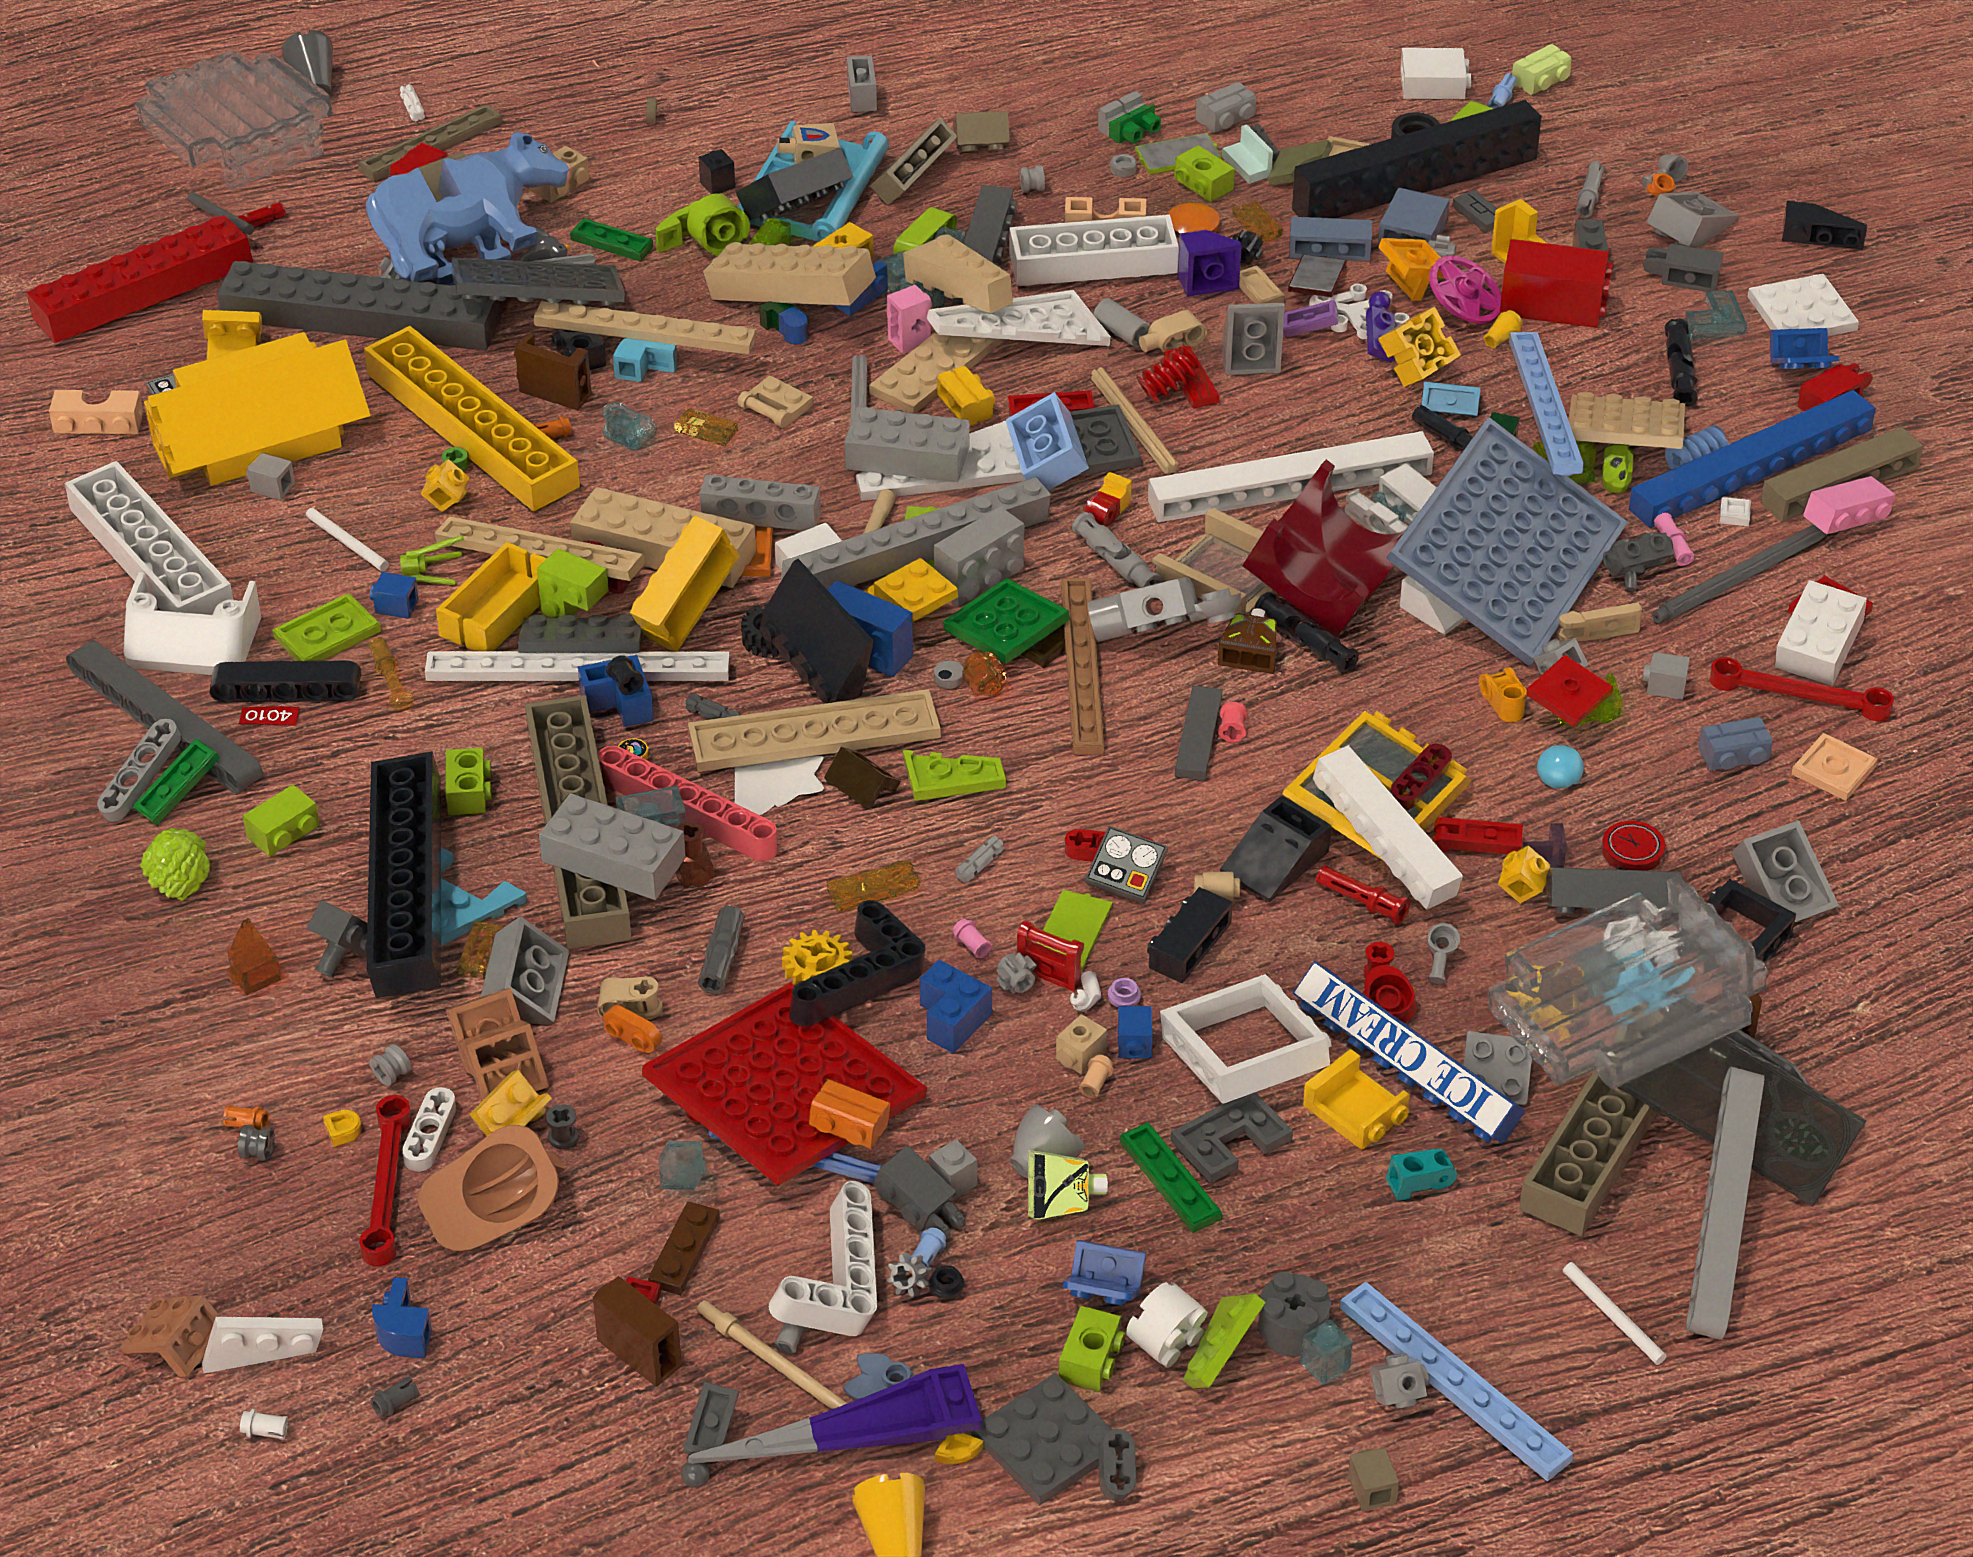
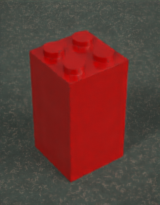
(1556, 283)

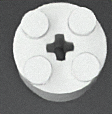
(1167, 1323)

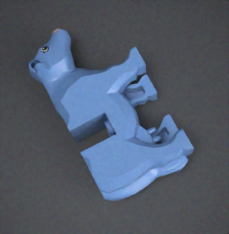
(475, 208)

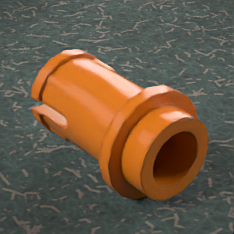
(555, 428)
(241, 1116)

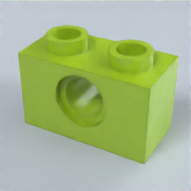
(1204, 173)
(1091, 1348)

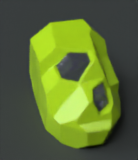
(1617, 468)

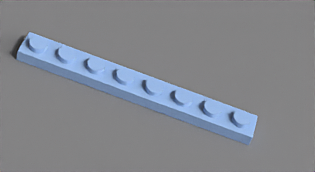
(1458, 1382)

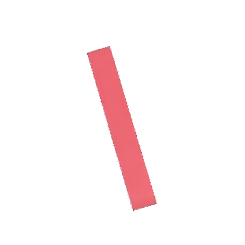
(718, 816)

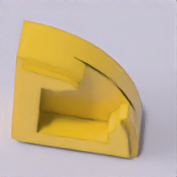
(958, 1449)

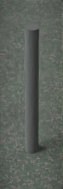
(218, 211)

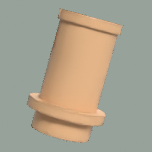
(1099, 1069)

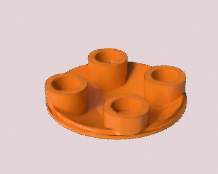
(1194, 217)

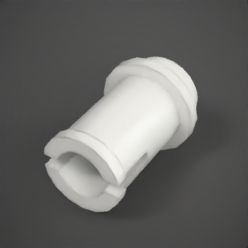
(263, 1425)

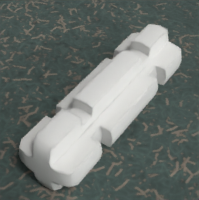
(412, 102)

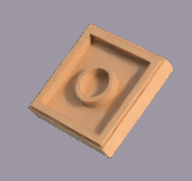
(1834, 766)

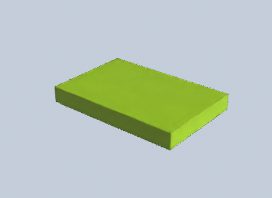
(327, 629)

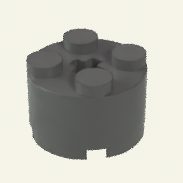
(1291, 1310)

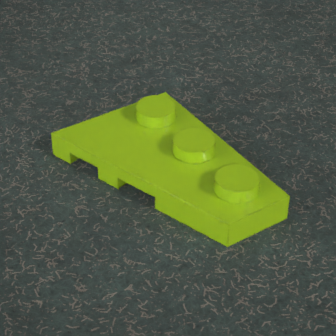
(944, 777)
(1221, 1338)

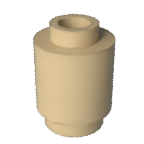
(1219, 883)

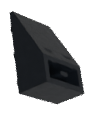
(1278, 848)

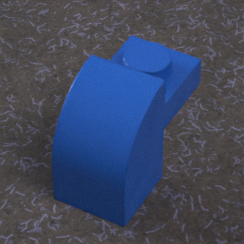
(402, 1328)

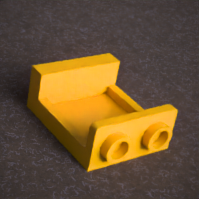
(1354, 1101)

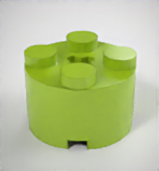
(717, 223)

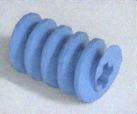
(1696, 446)

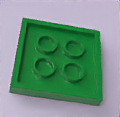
(1006, 620)

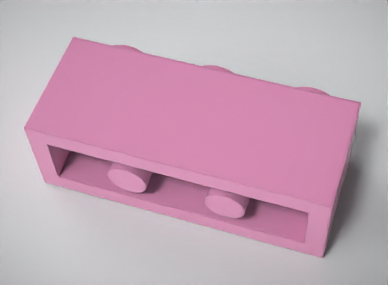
(1849, 505)

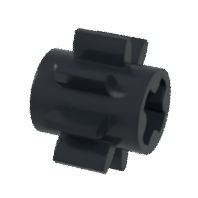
(1249, 246)

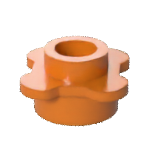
(1661, 184)

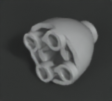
(1043, 1133)

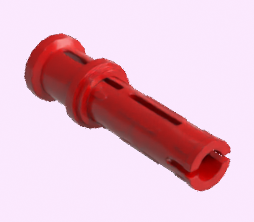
(1376, 899)

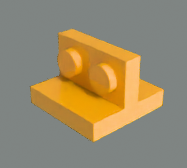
(1410, 264)

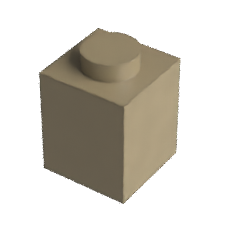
(1373, 1479)

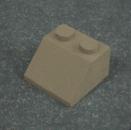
(981, 131)

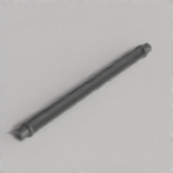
(1738, 574)

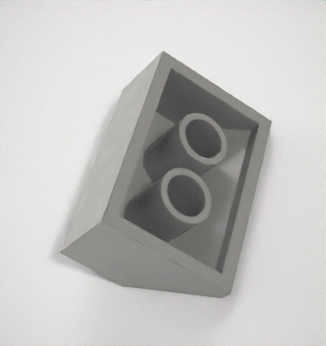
(531, 967)

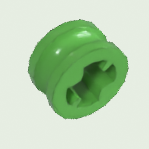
(457, 456)

